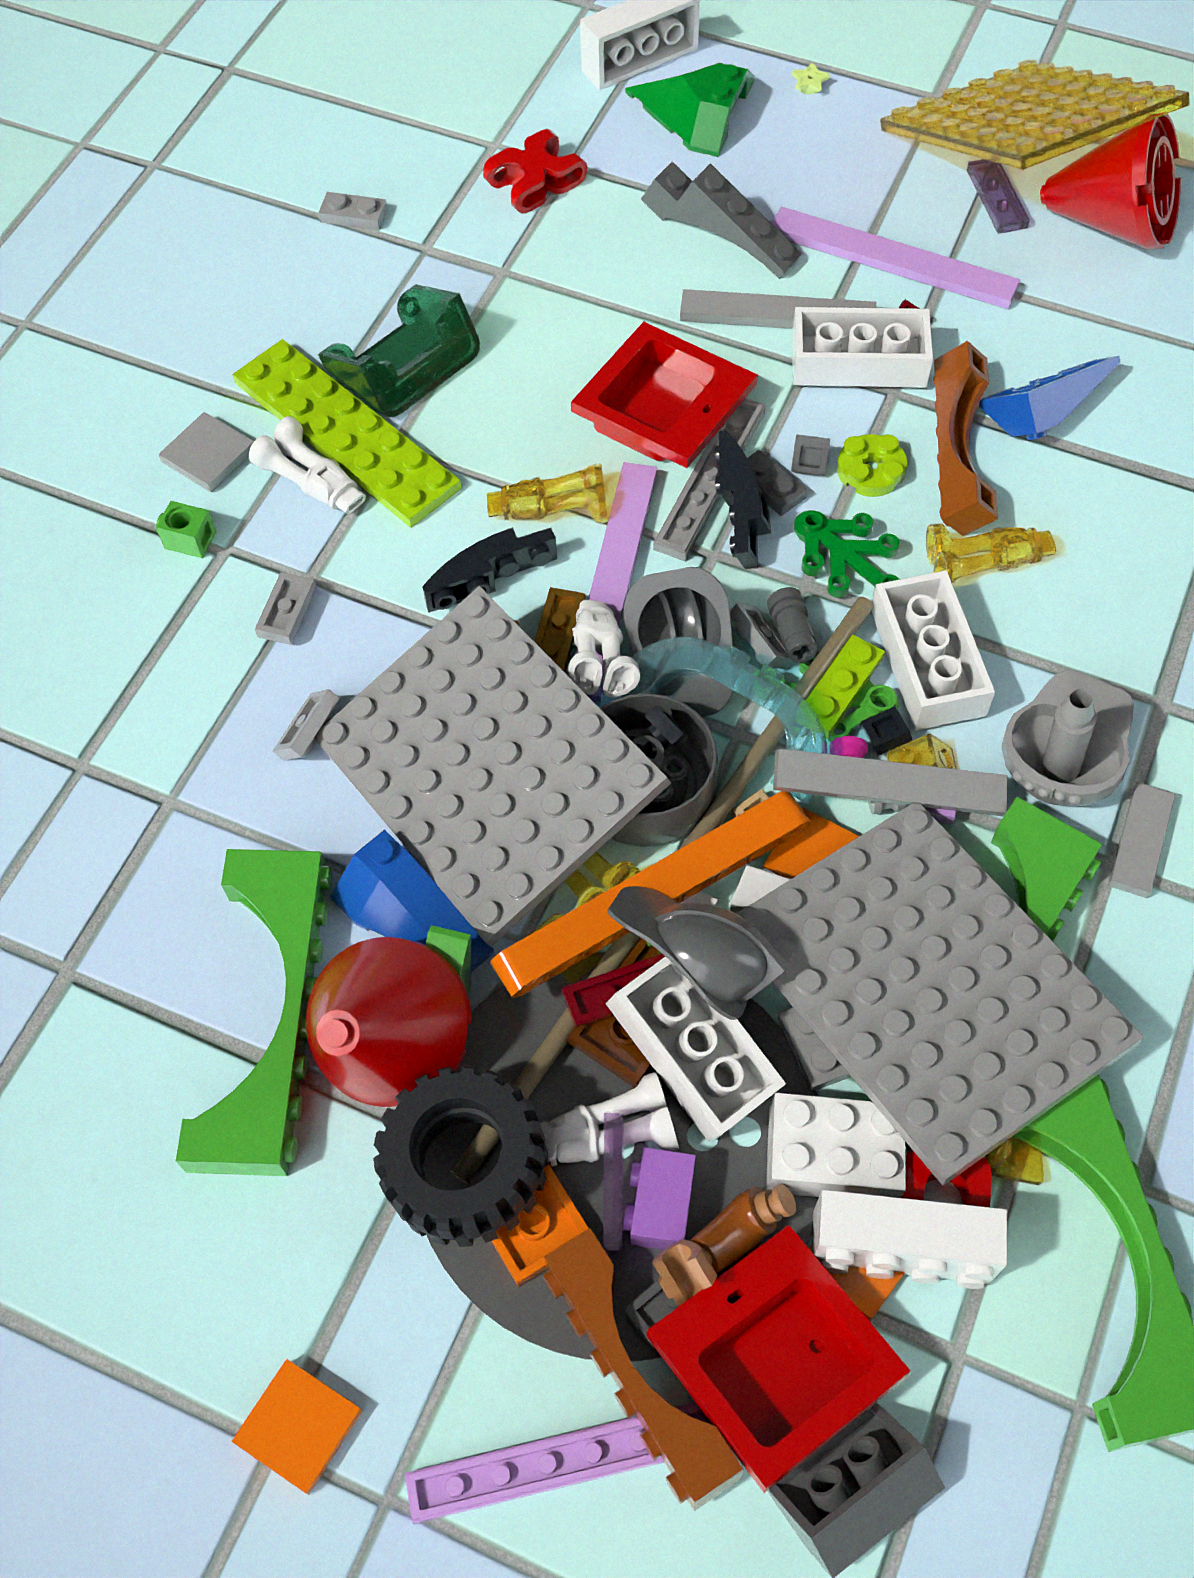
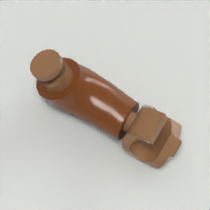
(733, 1233)

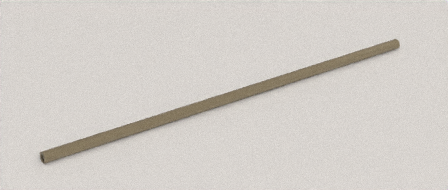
(713, 818)

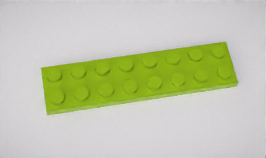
(348, 432)

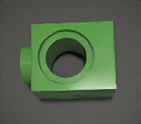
(186, 529)

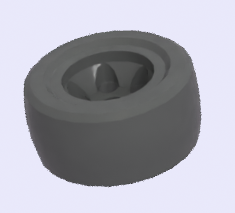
(691, 789)

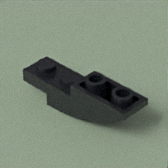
(745, 499)
(484, 562)

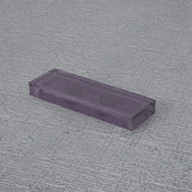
(997, 195)
(613, 1180)

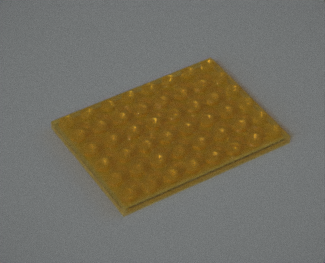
(1032, 113)

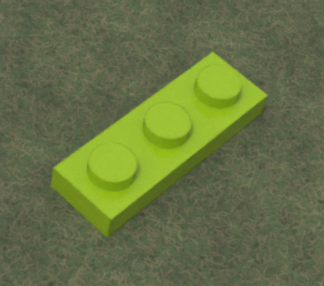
(844, 681)

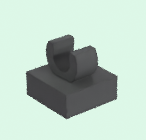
(810, 455)

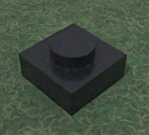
(665, 727)
(886, 731)

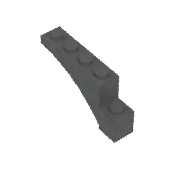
(720, 208)

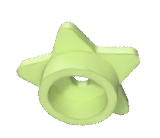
(810, 79)

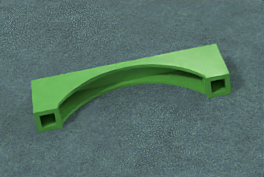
(1045, 862)
(255, 1122)
(1157, 1380)

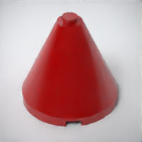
(1123, 185)
(386, 1018)

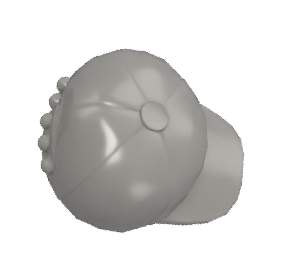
(1070, 740)

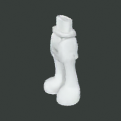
(323, 479)
(599, 633)
(577, 1136)

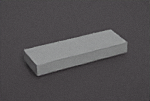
(1142, 840)

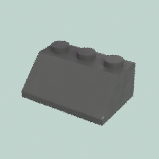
(857, 1489)

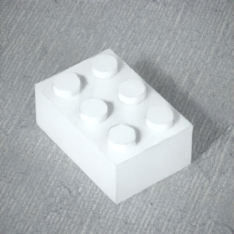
(833, 1147)

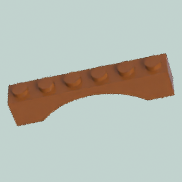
(959, 385)
(690, 1448)

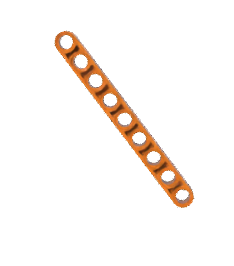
(676, 876)

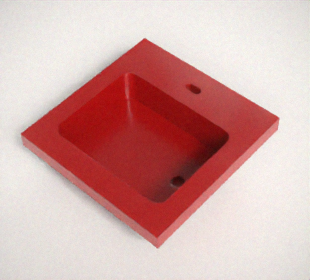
(663, 395)
(781, 1361)

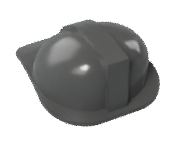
(682, 605)
(708, 944)

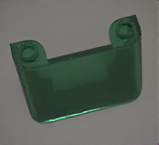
(414, 357)

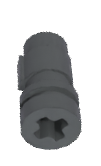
(790, 617)

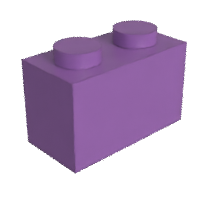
(661, 1198)

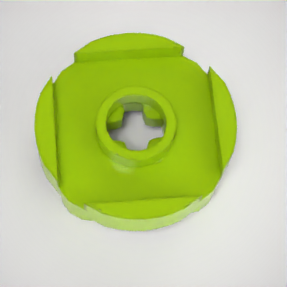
(872, 448)

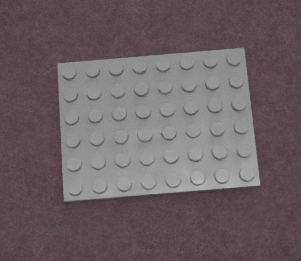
(489, 764)
(937, 990)

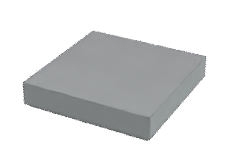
(207, 451)

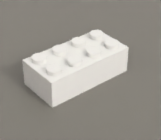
(636, 38)
(861, 347)
(931, 650)
(694, 1049)
(909, 1237)

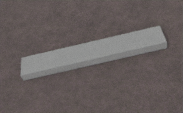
(752, 308)
(699, 493)
(890, 782)

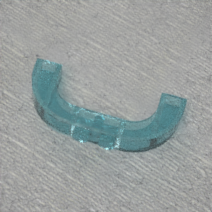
(685, 655)

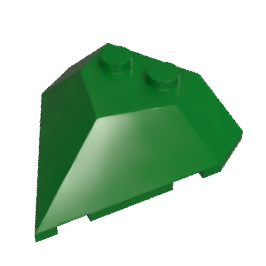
(696, 103)

